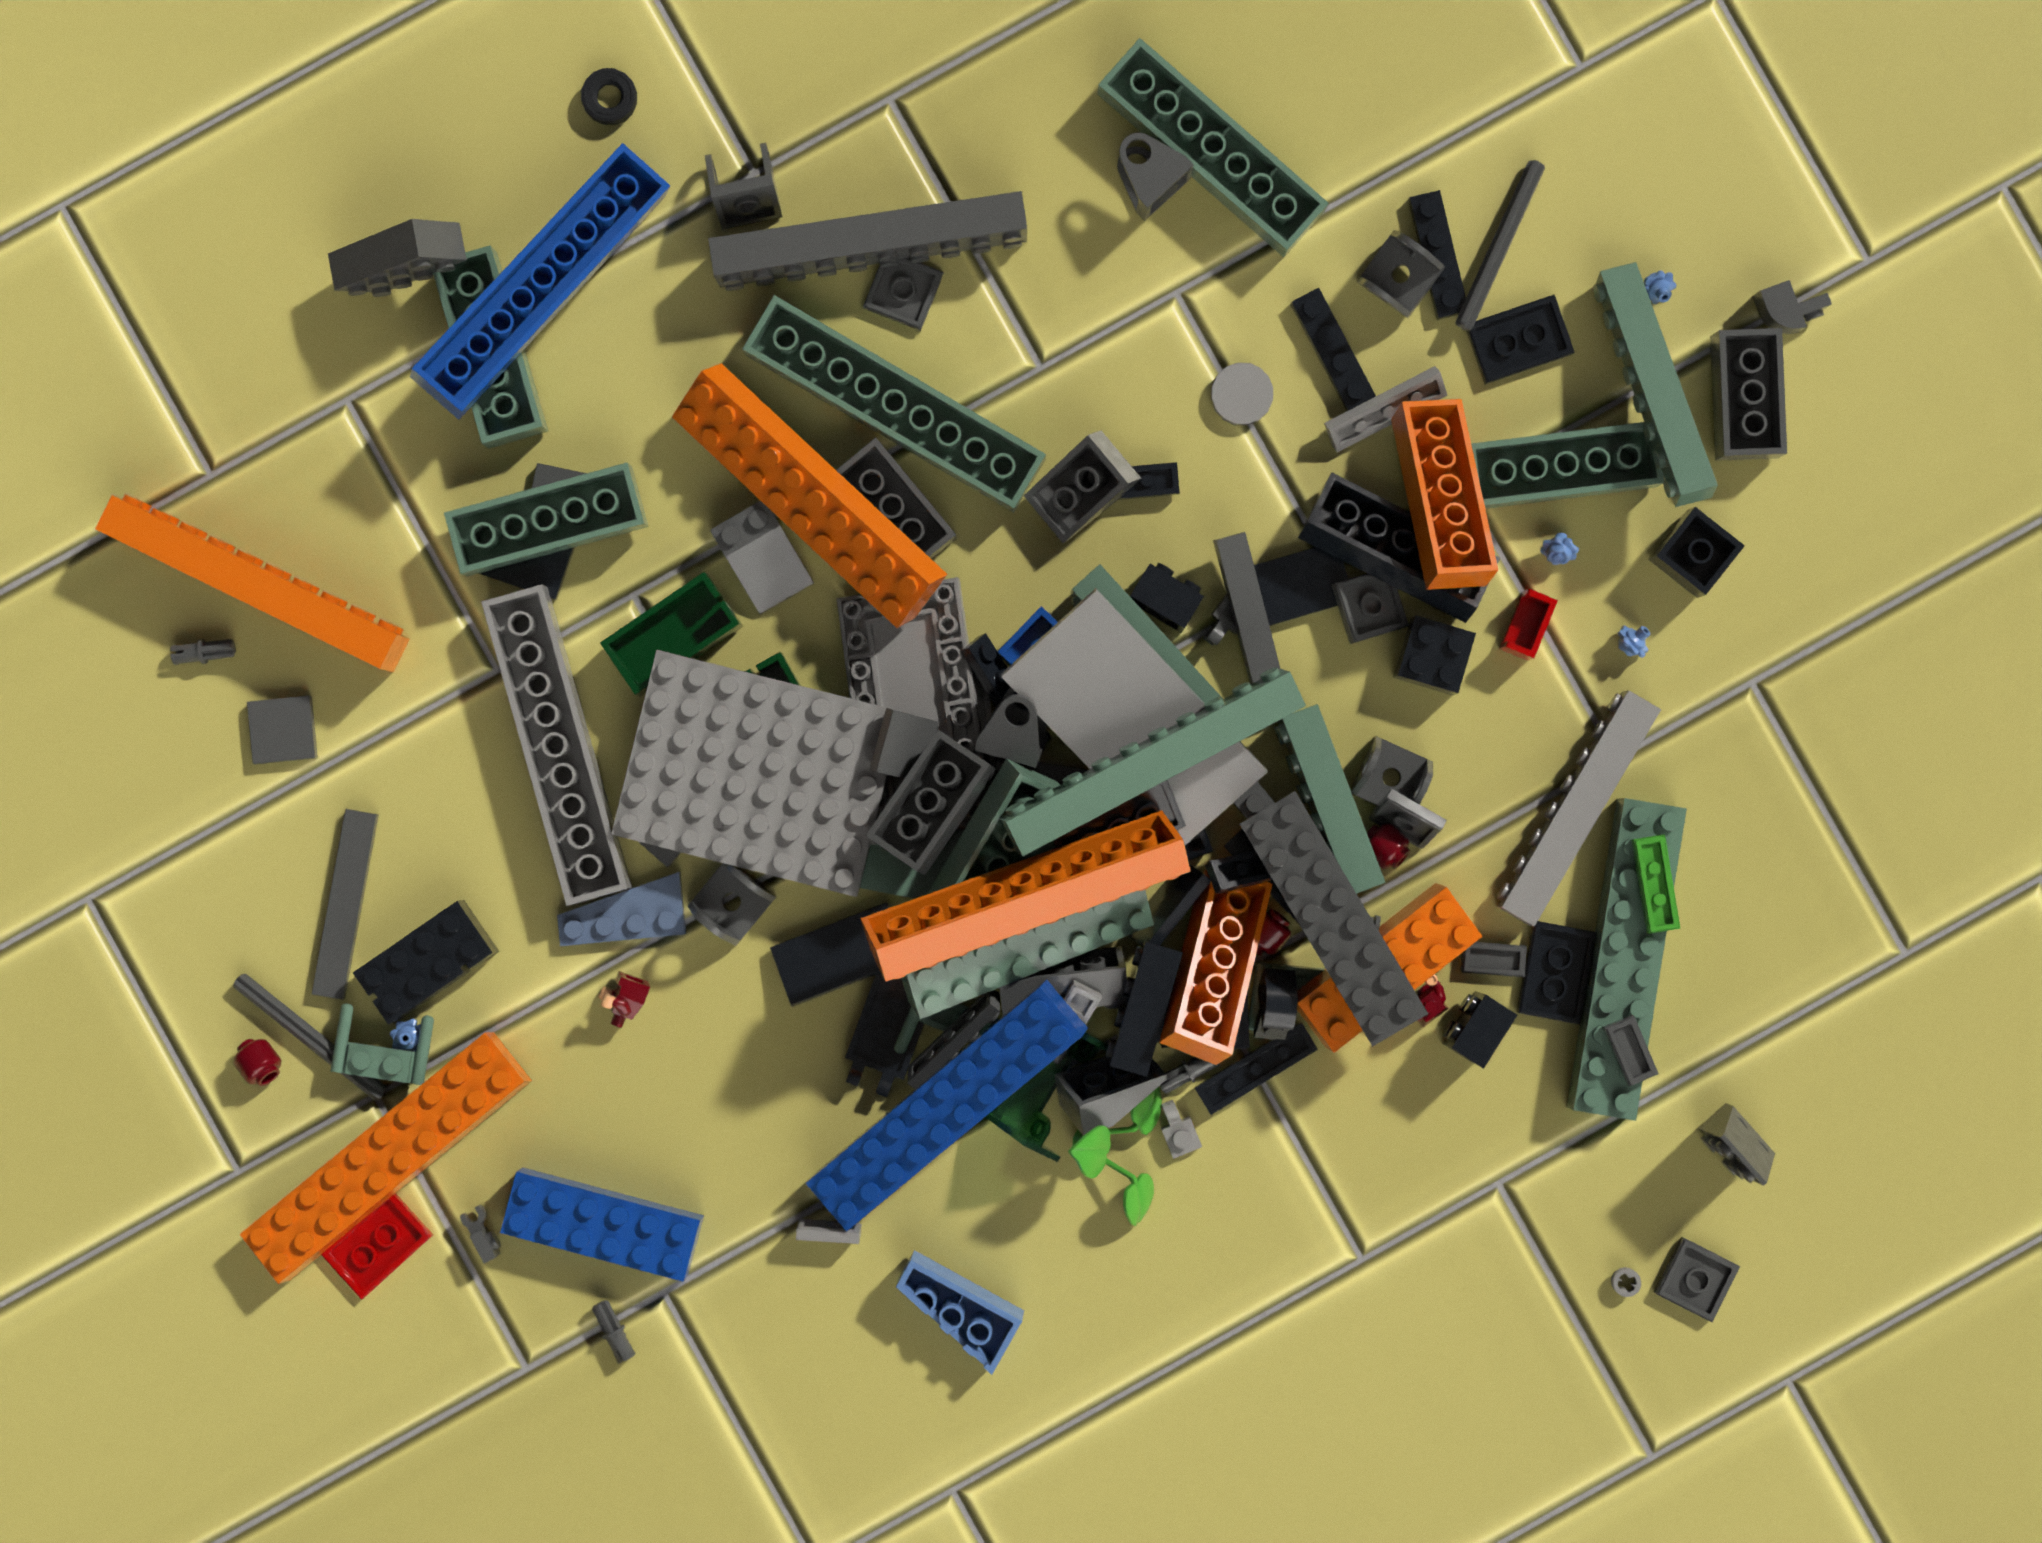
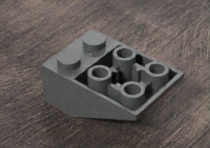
(1739, 1144)

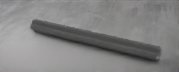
(1500, 245)
(302, 1031)

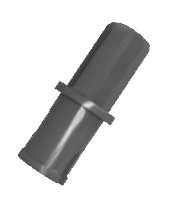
(203, 651)
(1185, 1072)
(613, 1331)

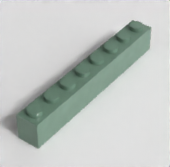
(1655, 385)

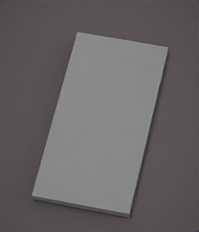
(915, 668)
(1110, 688)

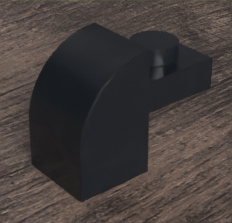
(1277, 1004)

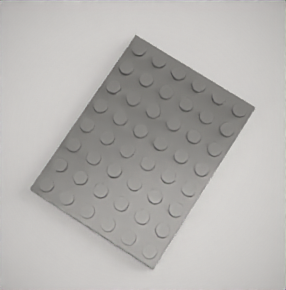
(753, 773)

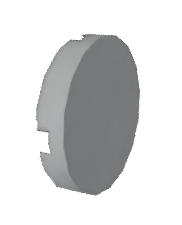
(1242, 393)

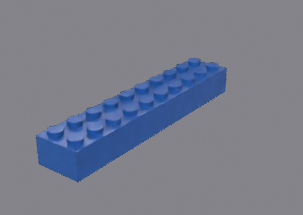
(539, 281)
(947, 1105)

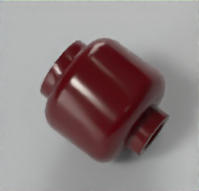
(1388, 845)
(1274, 933)
(257, 1062)

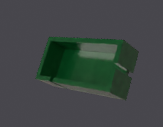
(680, 624)

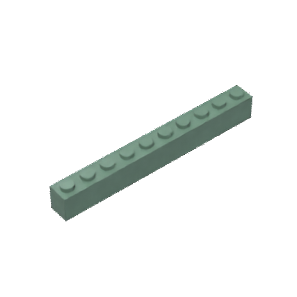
(1151, 761)

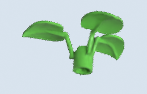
(1092, 1150)

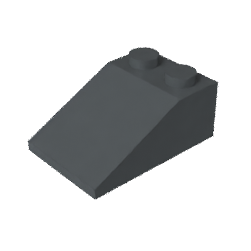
(1082, 485)
(762, 556)
(1103, 1094)

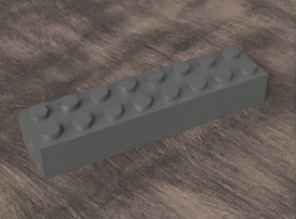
(1333, 918)

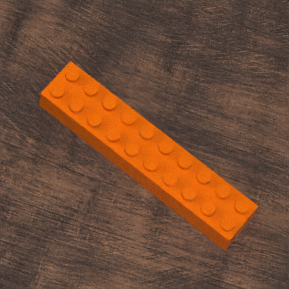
(809, 495)
(246, 580)
(1025, 895)
(385, 1157)

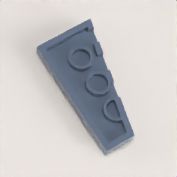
(634, 914)

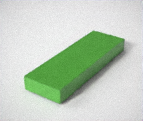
(1655, 883)

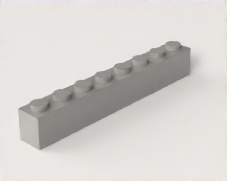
(1578, 807)

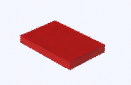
(377, 1246)

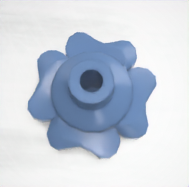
(1659, 286)
(1559, 549)
(1633, 641)
(406, 1035)

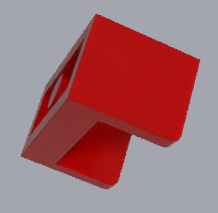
(1528, 624)

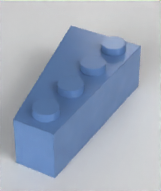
(961, 1308)

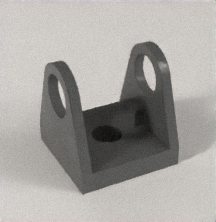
(1156, 179)
(746, 199)
(1396, 252)
(1014, 731)
(1413, 770)
(710, 909)

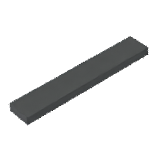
(1246, 605)
(345, 904)

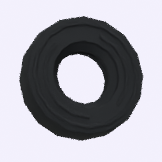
(597, 81)

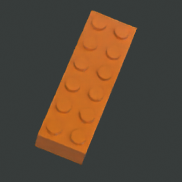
(1444, 494)
(1422, 940)
(1215, 971)

